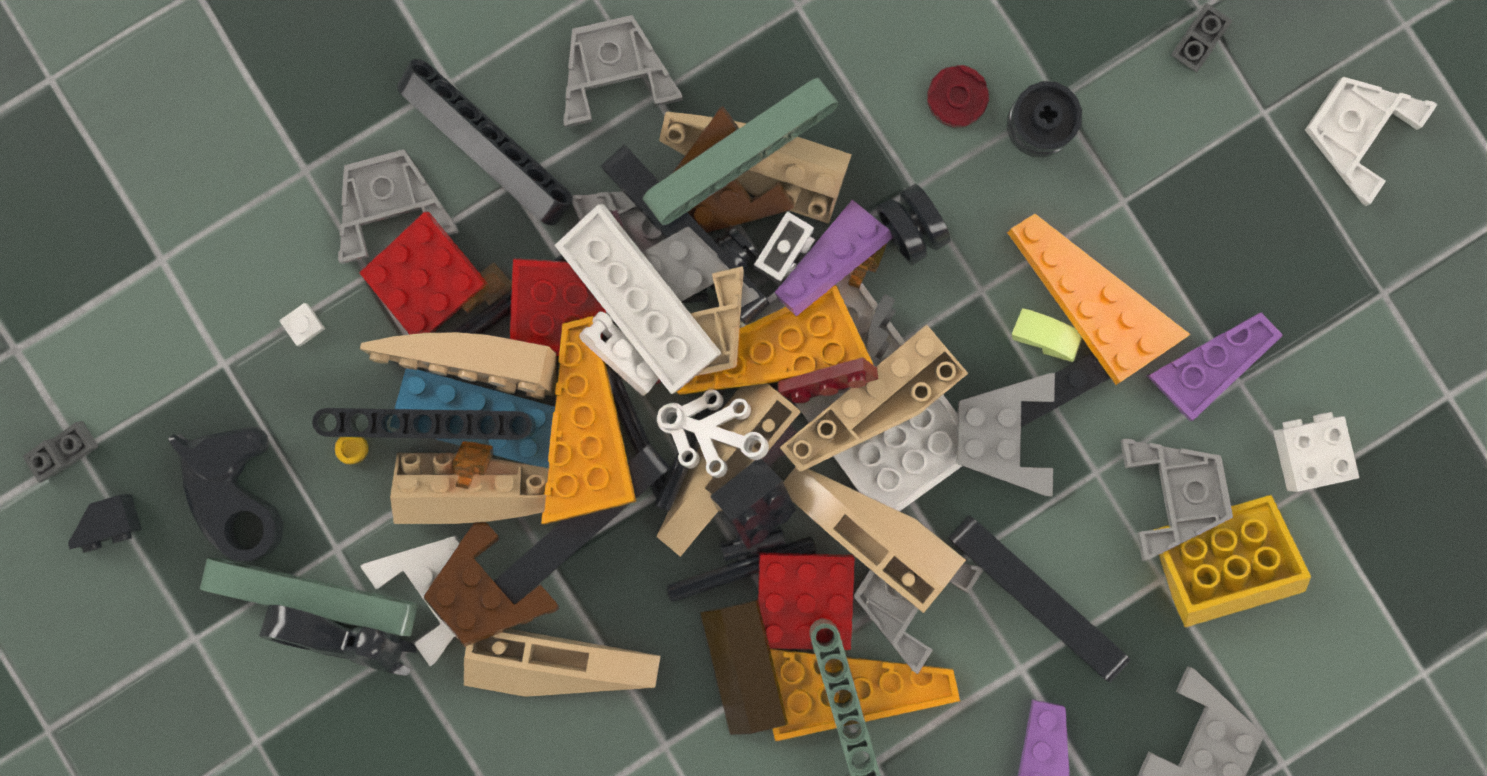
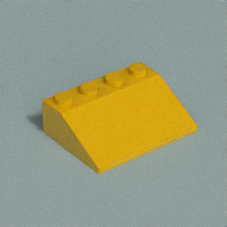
(1235, 564)

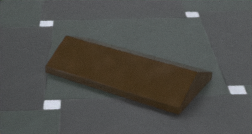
(744, 668)

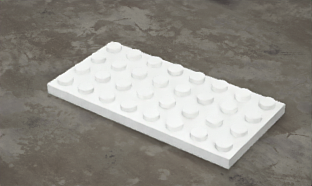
(906, 458)

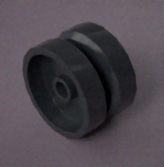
(1053, 103)
(914, 224)

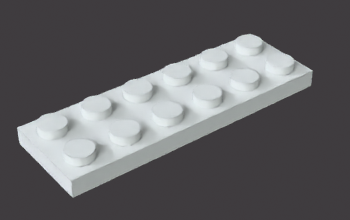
(637, 299)

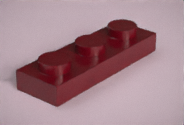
(828, 380)

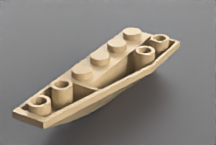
(805, 169)
(474, 358)
(905, 387)
(427, 491)
(693, 505)
(879, 536)
(551, 665)

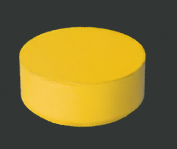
(351, 449)

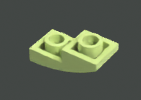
(1047, 333)

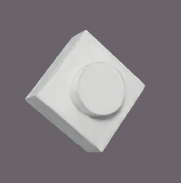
(302, 324)

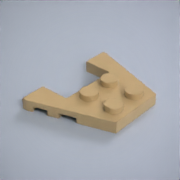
(723, 322)

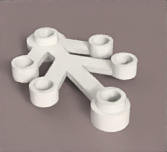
(708, 429)

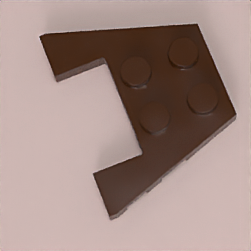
(731, 203)
(472, 601)

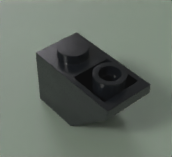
(106, 520)

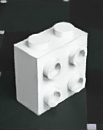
(1315, 452)

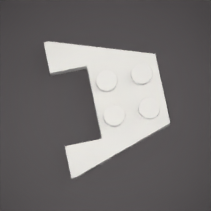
(1351, 122)
(422, 568)

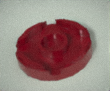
(958, 96)

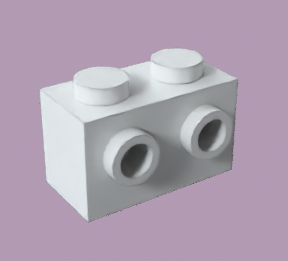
(784, 247)

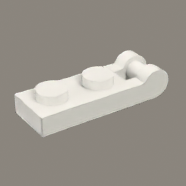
(619, 353)

